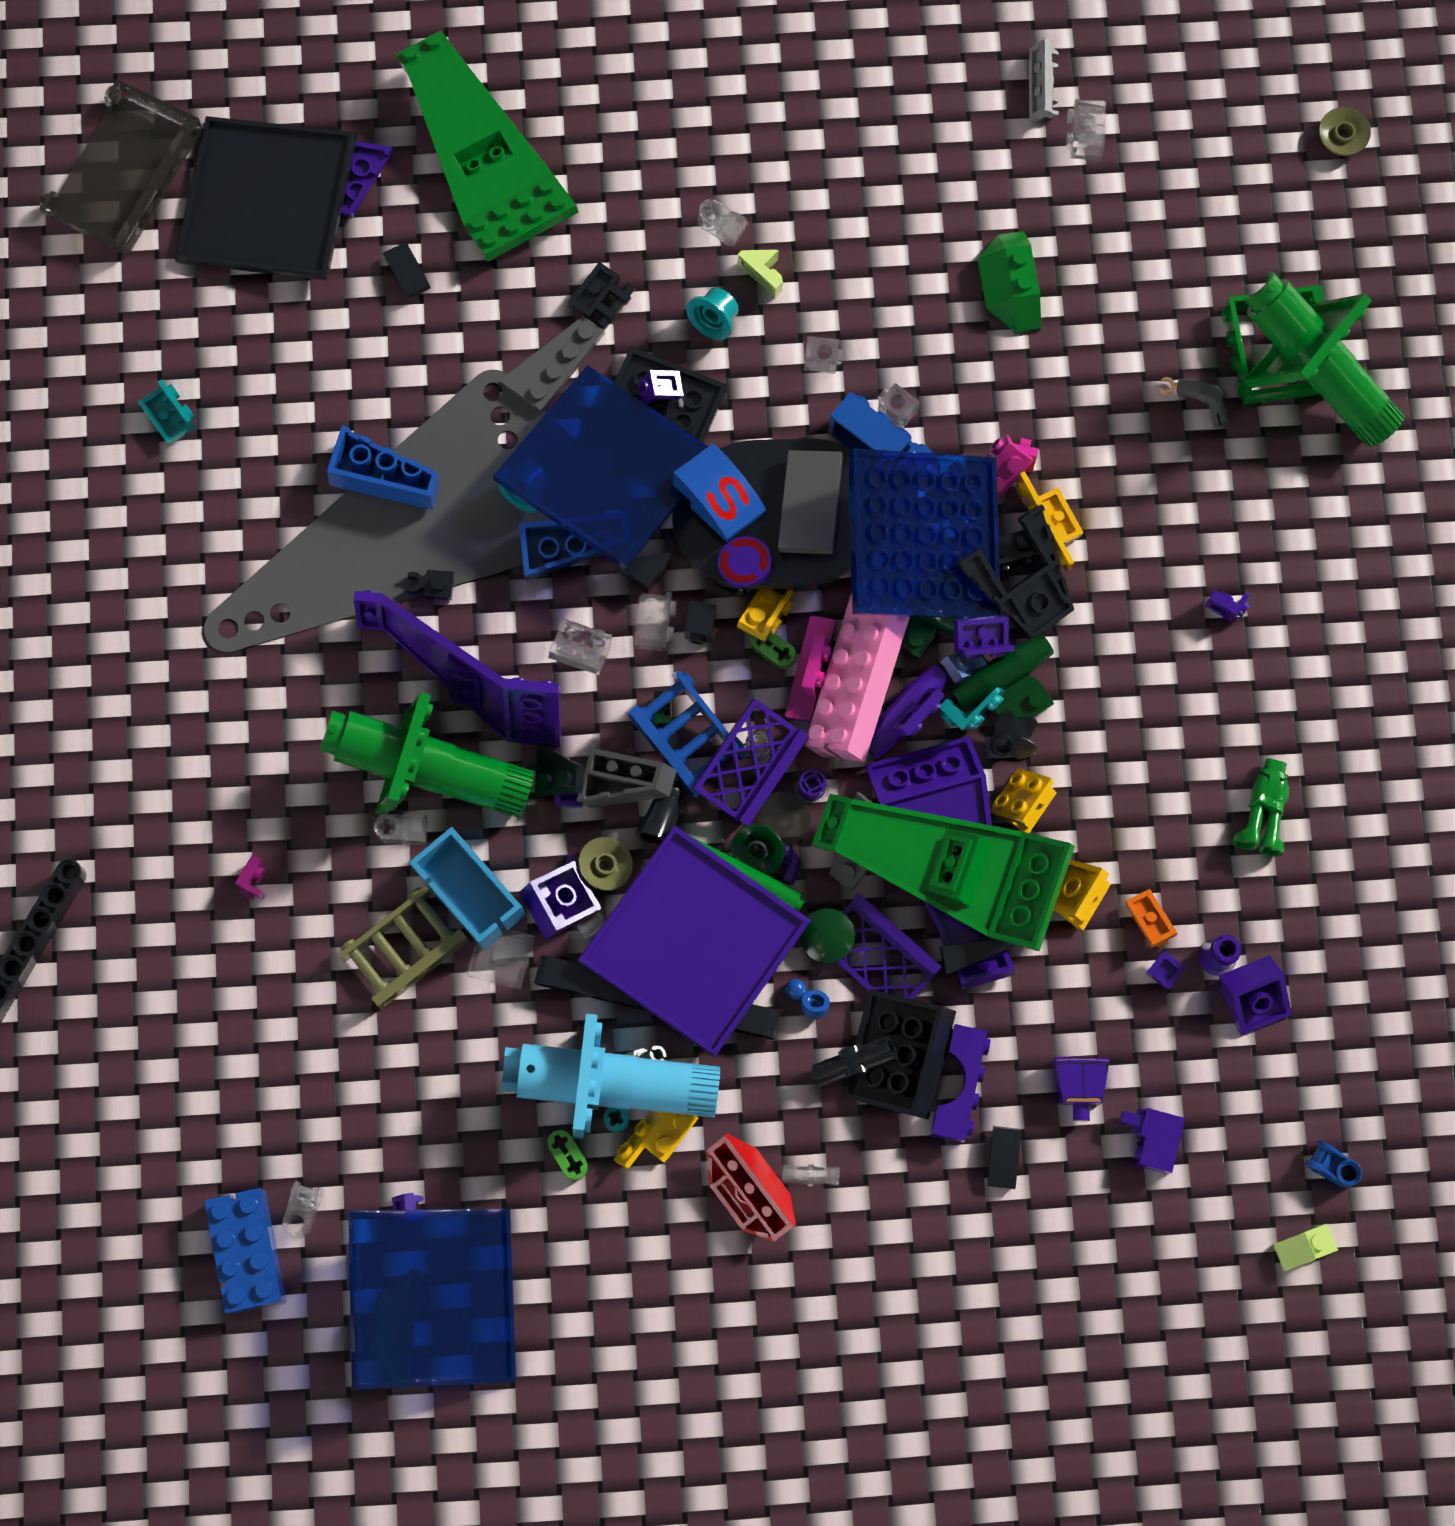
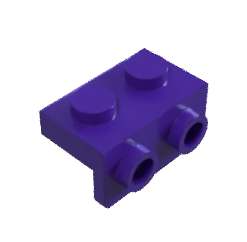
(982, 636)

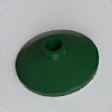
(745, 849)

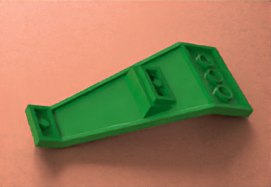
(489, 165)

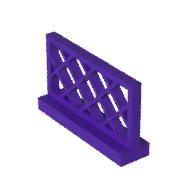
(769, 775)
(899, 941)

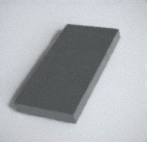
(810, 502)

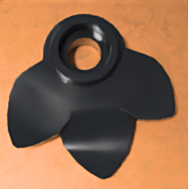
(1017, 735)

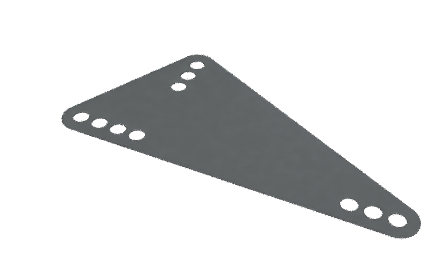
(377, 541)

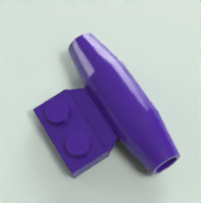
(908, 710)

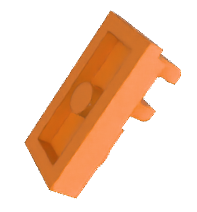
(1151, 918)

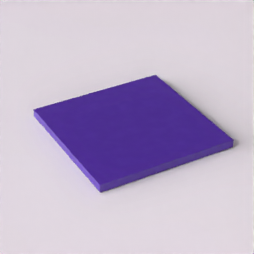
(694, 941)

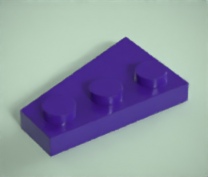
(365, 168)

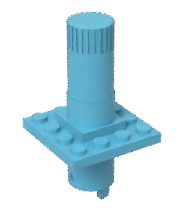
(608, 1080)

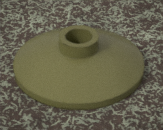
(1346, 121)
(611, 853)

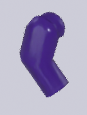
(792, 864)

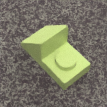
(758, 265)
(1305, 1247)

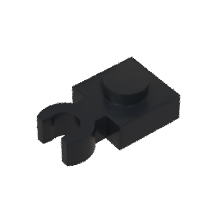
(436, 584)

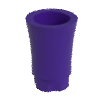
(1211, 958)

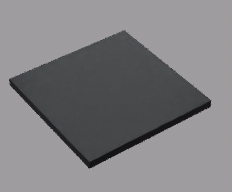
(266, 198)

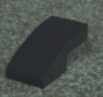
(406, 270)
(1004, 1157)

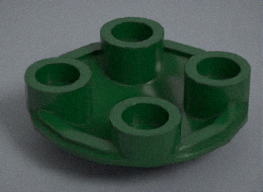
(828, 936)

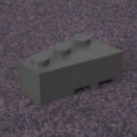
(623, 778)

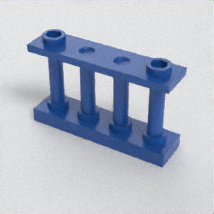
(659, 737)

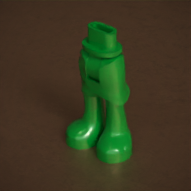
(1268, 794)

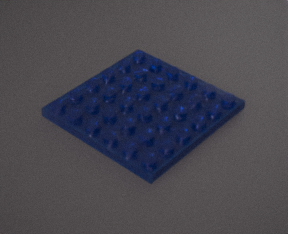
(911, 527)

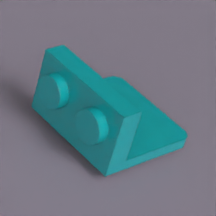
(955, 716)

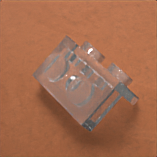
(580, 646)

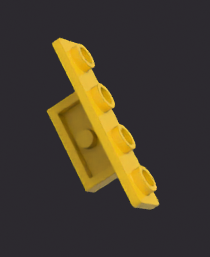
(1057, 515)
(658, 1134)

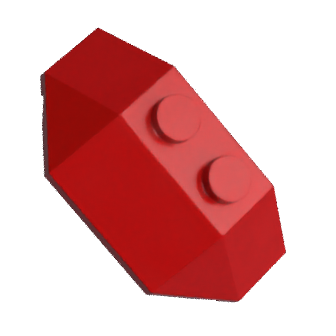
(749, 1188)

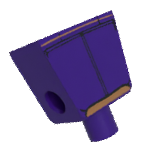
(1081, 1083)

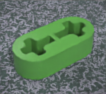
(772, 656)
(573, 1151)

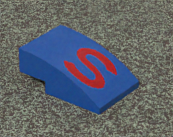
(718, 492)

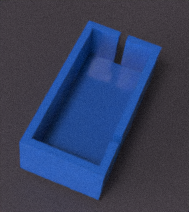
(863, 428)
(245, 1251)

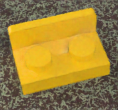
(764, 613)

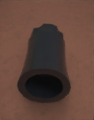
(661, 817)

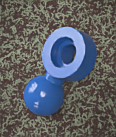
(814, 1002)

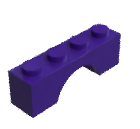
(966, 1048)

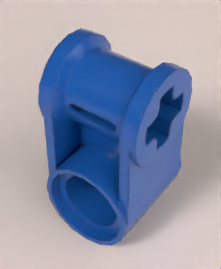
(1332, 1165)

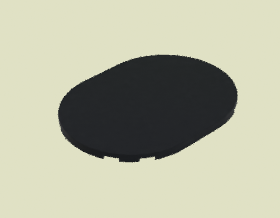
(764, 468)

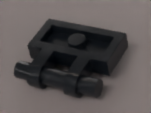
(595, 290)

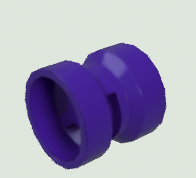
(809, 789)

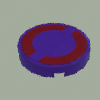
(745, 562)

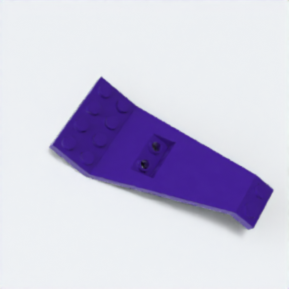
(511, 707)
(949, 784)

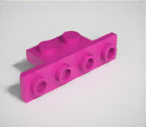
(810, 669)

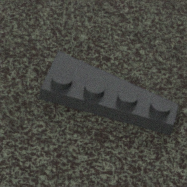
(548, 369)

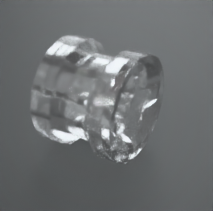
(761, 753)

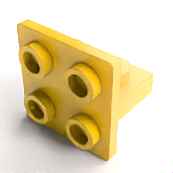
(1024, 799)

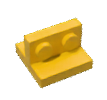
(1081, 893)

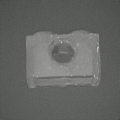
(1090, 115)

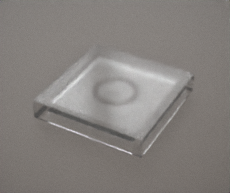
(503, 960)

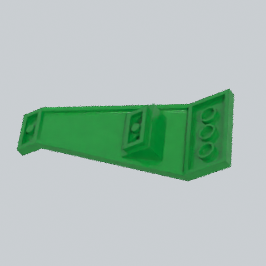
(1000, 880)

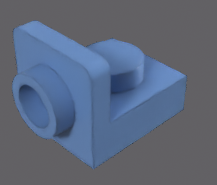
(962, 668)

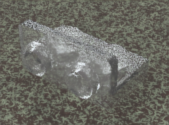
(653, 621)

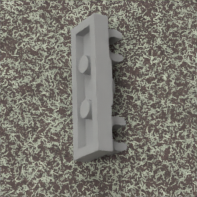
(1042, 81)

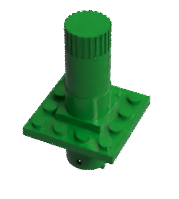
(1311, 349)
(417, 760)

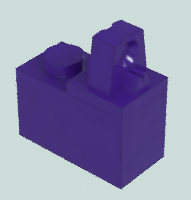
(1159, 1137)

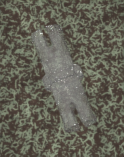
(810, 1175)

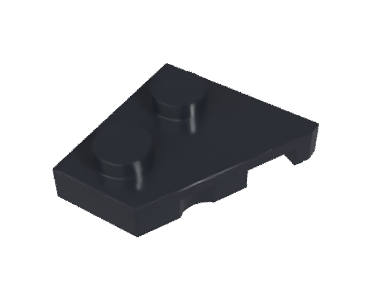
(556, 774)

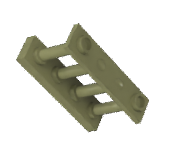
(406, 974)

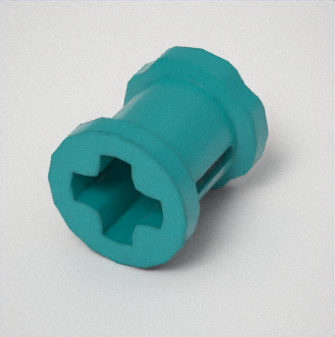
(618, 1127)

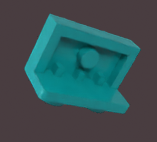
(167, 414)

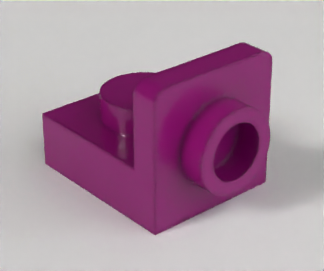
(251, 874)

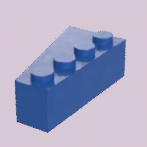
(379, 472)

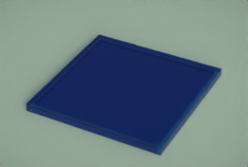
(601, 466)
(431, 1298)

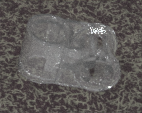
(722, 222)
(406, 829)
(302, 1207)

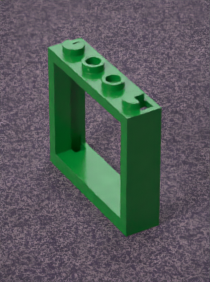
(1229, 312)

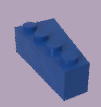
(550, 548)

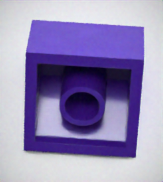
(559, 900)
(1256, 994)

